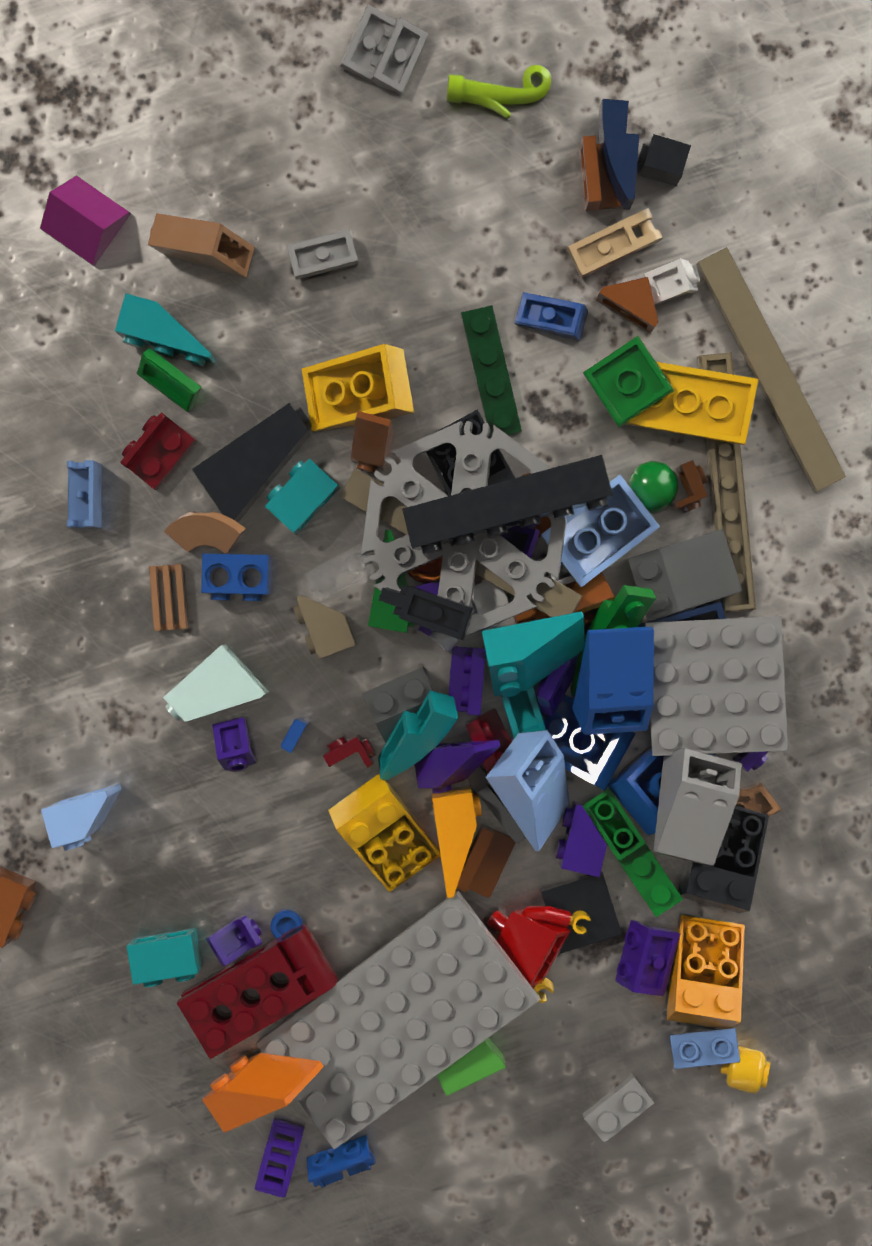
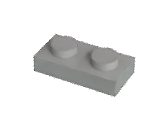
(322, 254)
(618, 1108)

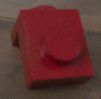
(342, 749)

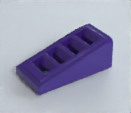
(270, 1184)

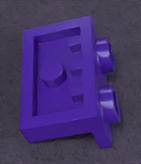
(467, 678)
(647, 958)

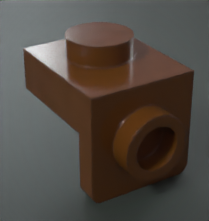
(692, 479)

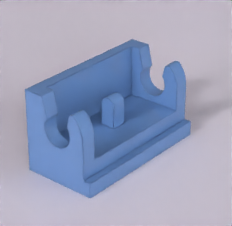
(84, 495)

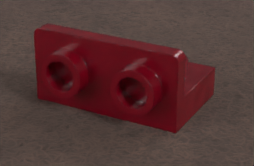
(157, 450)
(489, 727)

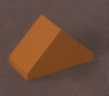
(632, 301)

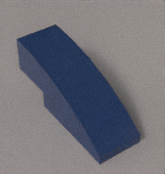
(618, 149)

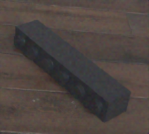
(508, 504)

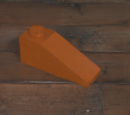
(371, 442)

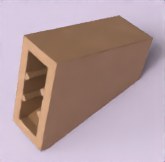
(201, 244)

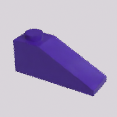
(452, 763)

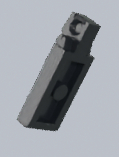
(429, 610)

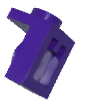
(233, 744)

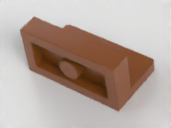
(596, 185)
(485, 861)

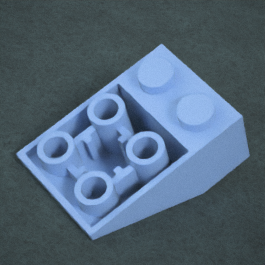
(532, 784)

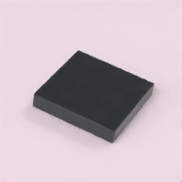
(588, 895)

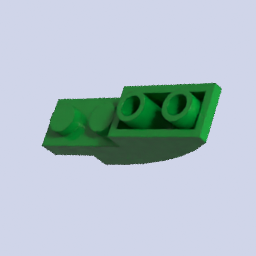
(624, 612)
(632, 852)

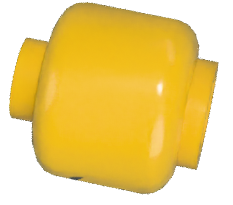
(749, 1073)

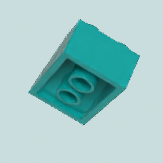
(531, 651)

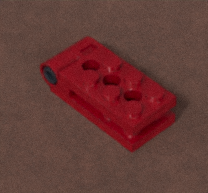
(293, 954)

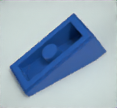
(552, 316)

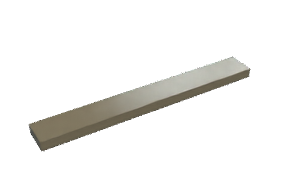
(771, 369)
(729, 499)
(557, 600)

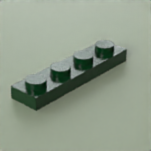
(491, 370)

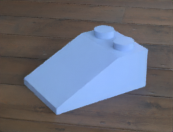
(604, 535)

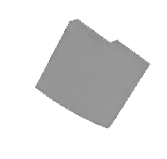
(384, 50)

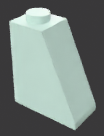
(214, 686)

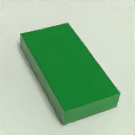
(168, 380)

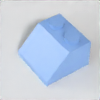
(77, 818)

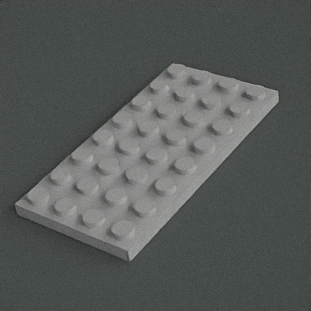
(401, 1018)

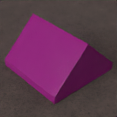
(82, 218)

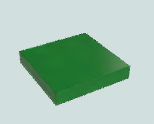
(628, 381)

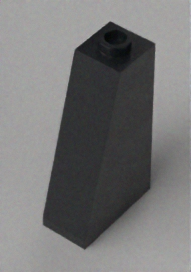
(252, 461)

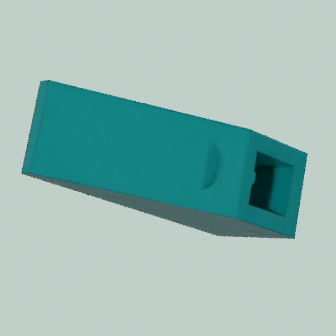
(150, 324)

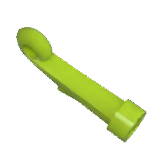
(494, 95)

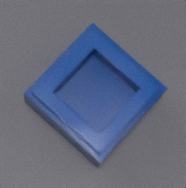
(294, 734)

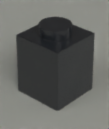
(663, 159)

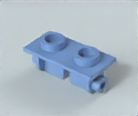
(704, 1048)

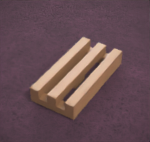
(156, 601)

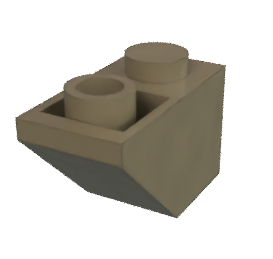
(327, 627)

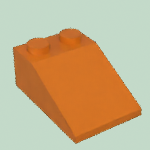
(258, 1087)

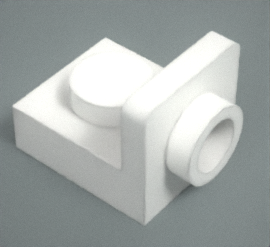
(673, 280)

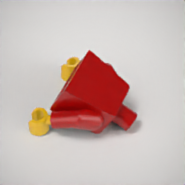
(534, 940)

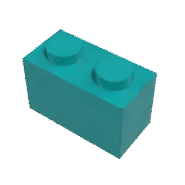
(301, 496)
(164, 957)

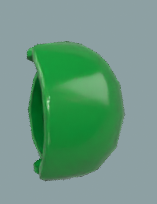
(654, 485)

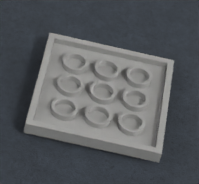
(719, 686)

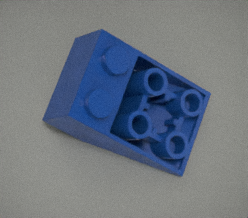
(616, 681)

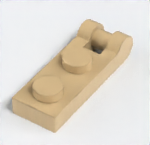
(613, 243)

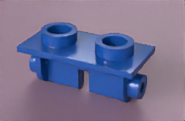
(328, 1165)

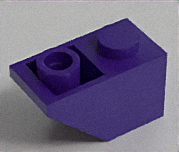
(582, 845)

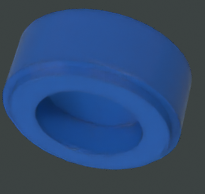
(284, 921)

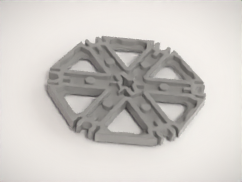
(460, 562)

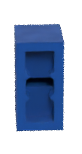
(236, 566)

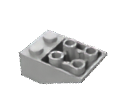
(695, 805)

